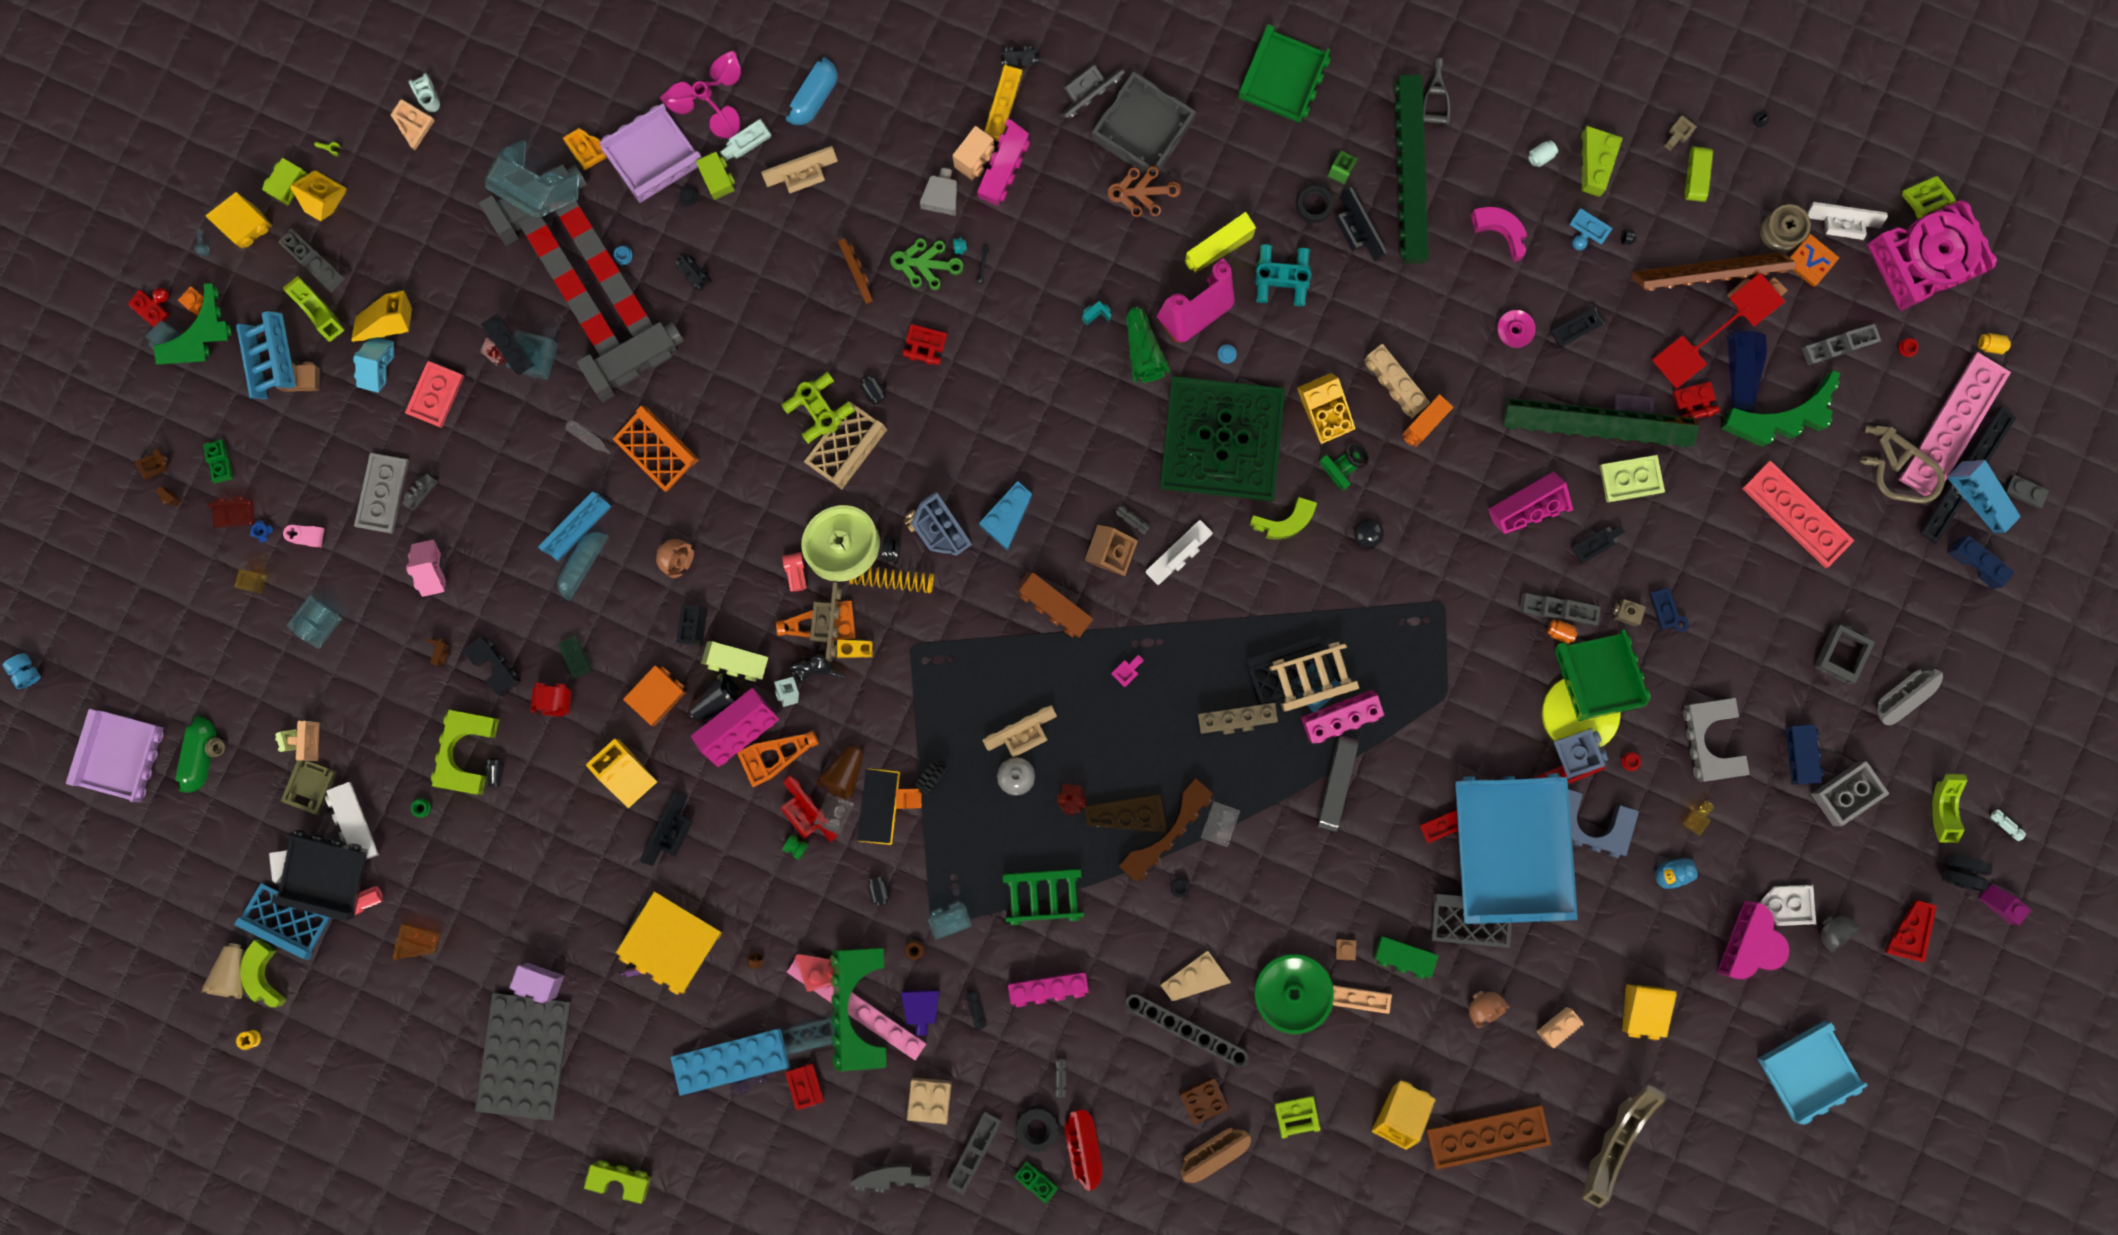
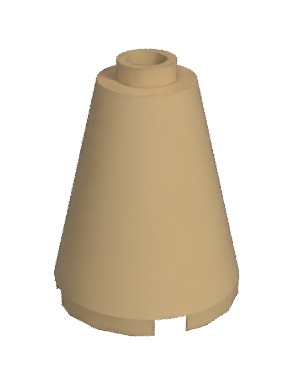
(225, 974)

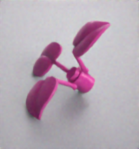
(681, 96)

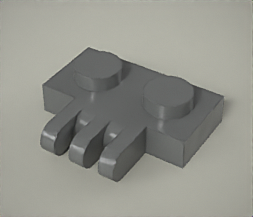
(419, 492)

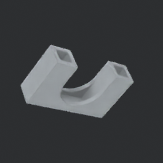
(1698, 720)

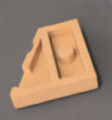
(411, 122)

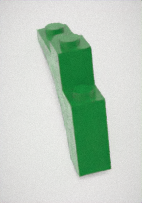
(206, 328)

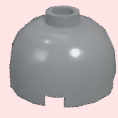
(1016, 776)

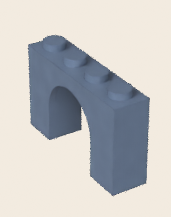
(1617, 836)

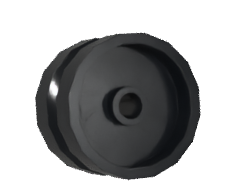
(1967, 872)

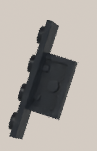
(1357, 226)
(669, 831)

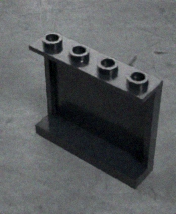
(321, 875)

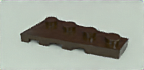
(1133, 814)

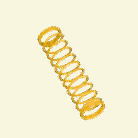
(928, 590)

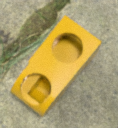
(854, 649)

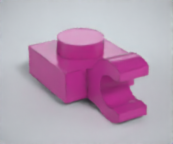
(1126, 672)

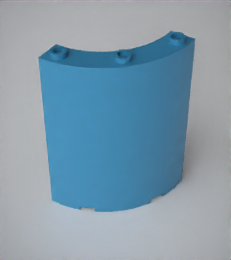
(1516, 850)

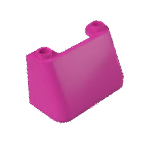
(1186, 317)

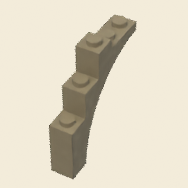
(1617, 1142)

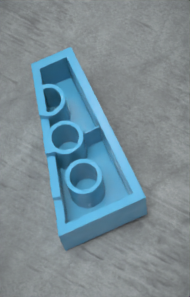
(1984, 494)

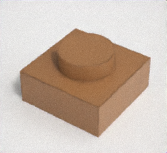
(1345, 949)

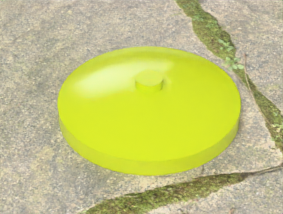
(1561, 719)

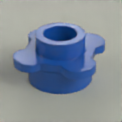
(255, 531)

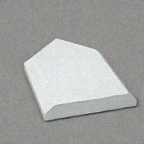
(1791, 905)

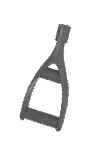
(1437, 90)

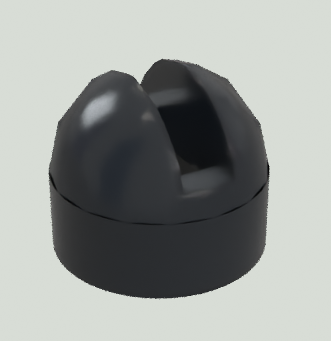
(1757, 123)
(1628, 237)

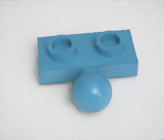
(1589, 227)

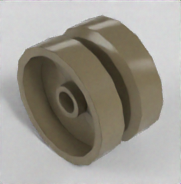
(1785, 228)

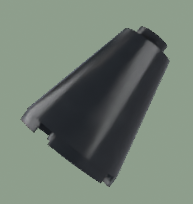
(714, 698)

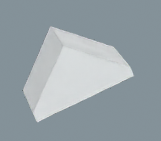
(277, 862)

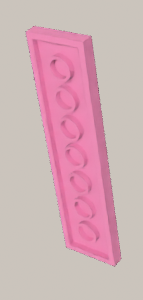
(1956, 422)

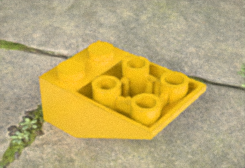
(384, 317)
(1326, 407)
(621, 772)

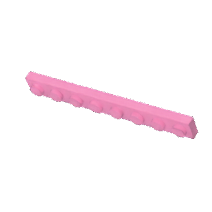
(873, 1019)

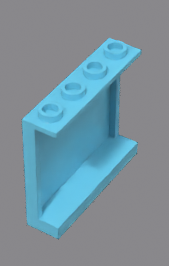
(1811, 1073)

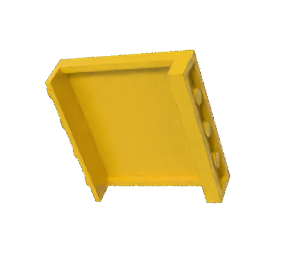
(668, 943)

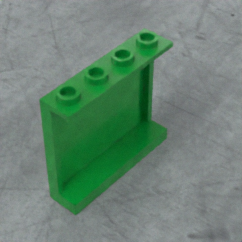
(1284, 75)
(1602, 676)

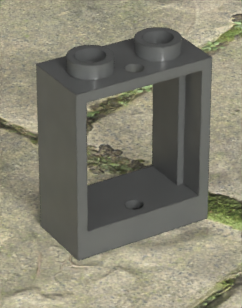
(1835, 671)

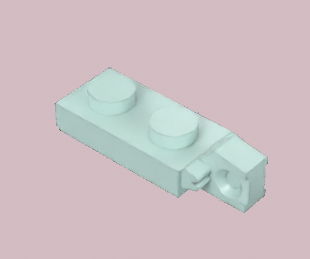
(746, 140)

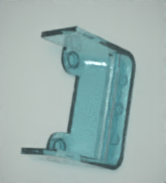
(524, 188)

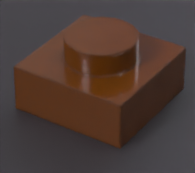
(167, 496)

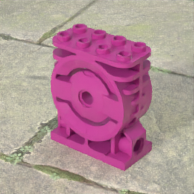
(1913, 268)

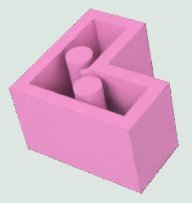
(425, 568)

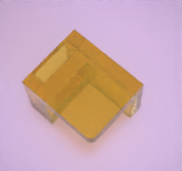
(250, 581)

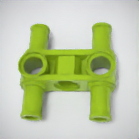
(817, 407)

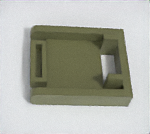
(311, 783)

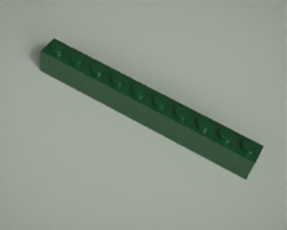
(1412, 169)
(1600, 422)

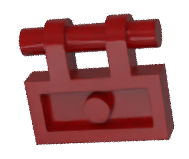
(926, 339)
(1694, 396)

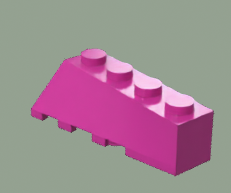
(1004, 164)
(1531, 504)

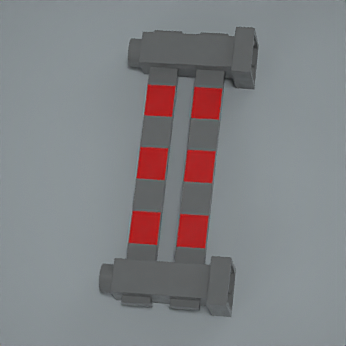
(617, 362)

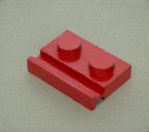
(804, 1086)

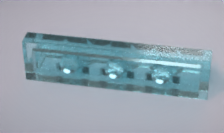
(808, 1044)

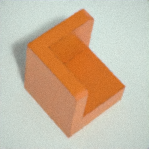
(908, 798)

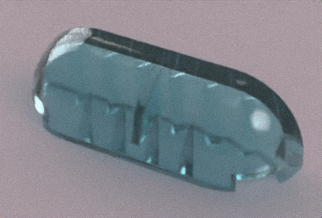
(580, 563)

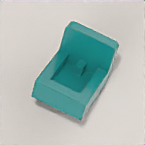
(1091, 313)

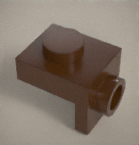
(152, 464)
(440, 654)

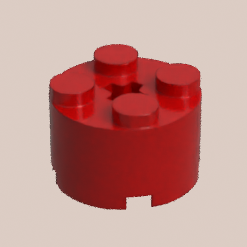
(551, 700)

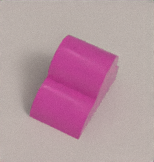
(1753, 944)

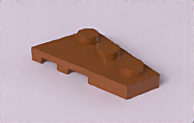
(855, 266)

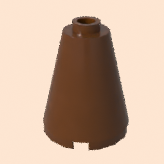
(843, 773)

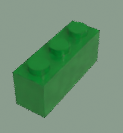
(1405, 957)

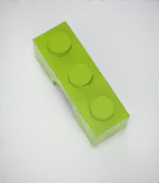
(634, 1183)

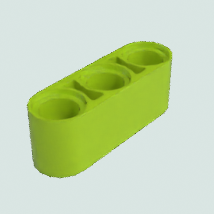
(1698, 174)

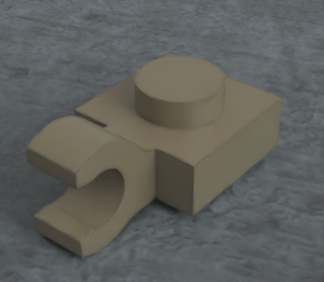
(1681, 131)

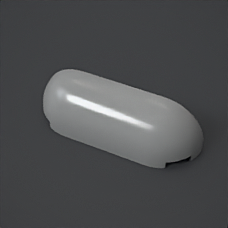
(1908, 695)

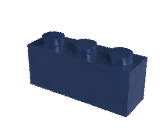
(1804, 754)

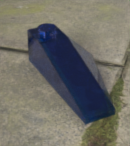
(1746, 362)

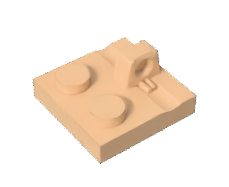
(306, 741)

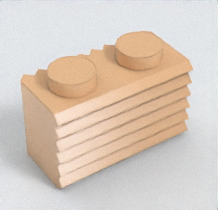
(1560, 1027)

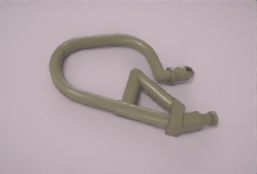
(1890, 433)

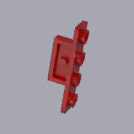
(802, 811)

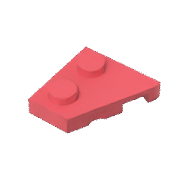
(814, 971)

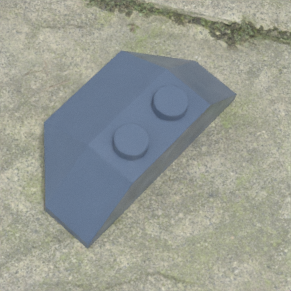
(938, 527)

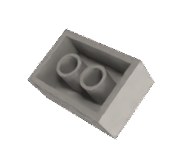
(1849, 793)

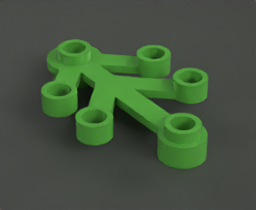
(924, 263)

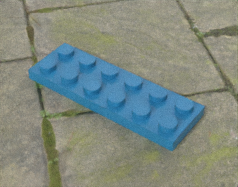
(730, 1062)

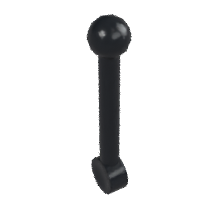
(985, 249)

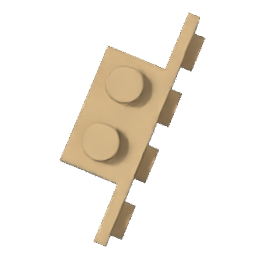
(801, 171)
(1022, 734)

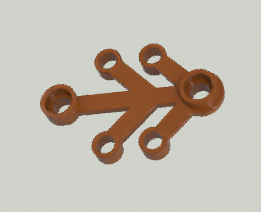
(1141, 191)

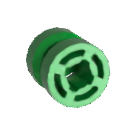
(796, 847)

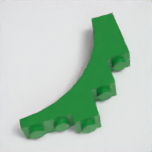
(1761, 427)

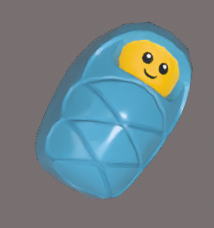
(1675, 873)

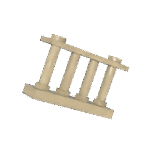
(1310, 696)

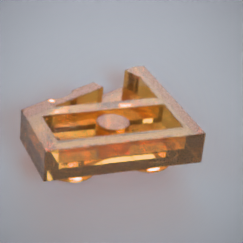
(415, 941)

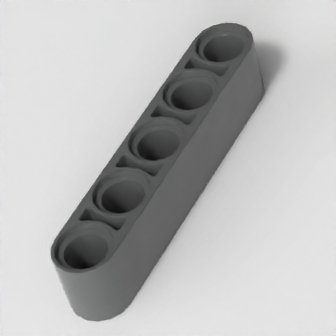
(1337, 783)

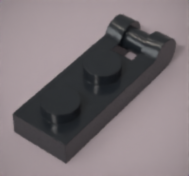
(1577, 327)

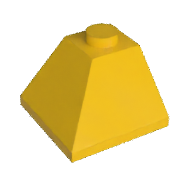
(318, 194)

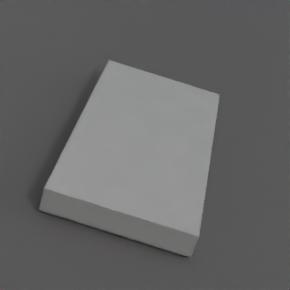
(381, 493)

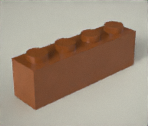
(1053, 604)

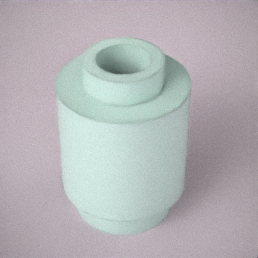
(1543, 153)

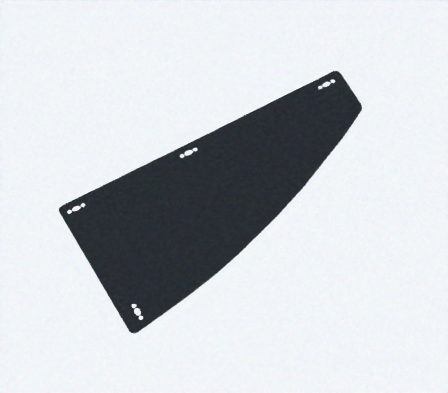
(1136, 736)

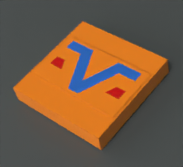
(1813, 260)

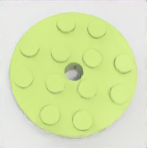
(830, 528)

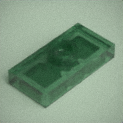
(574, 657)

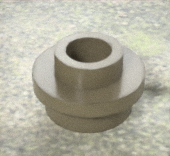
(218, 750)

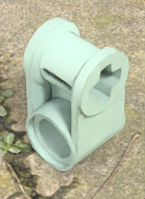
(425, 90)

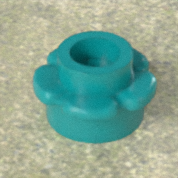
(959, 245)

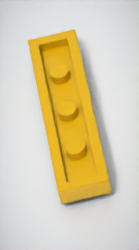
(1003, 102)

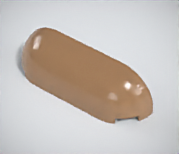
(1214, 1154)

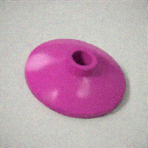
(1524, 325)

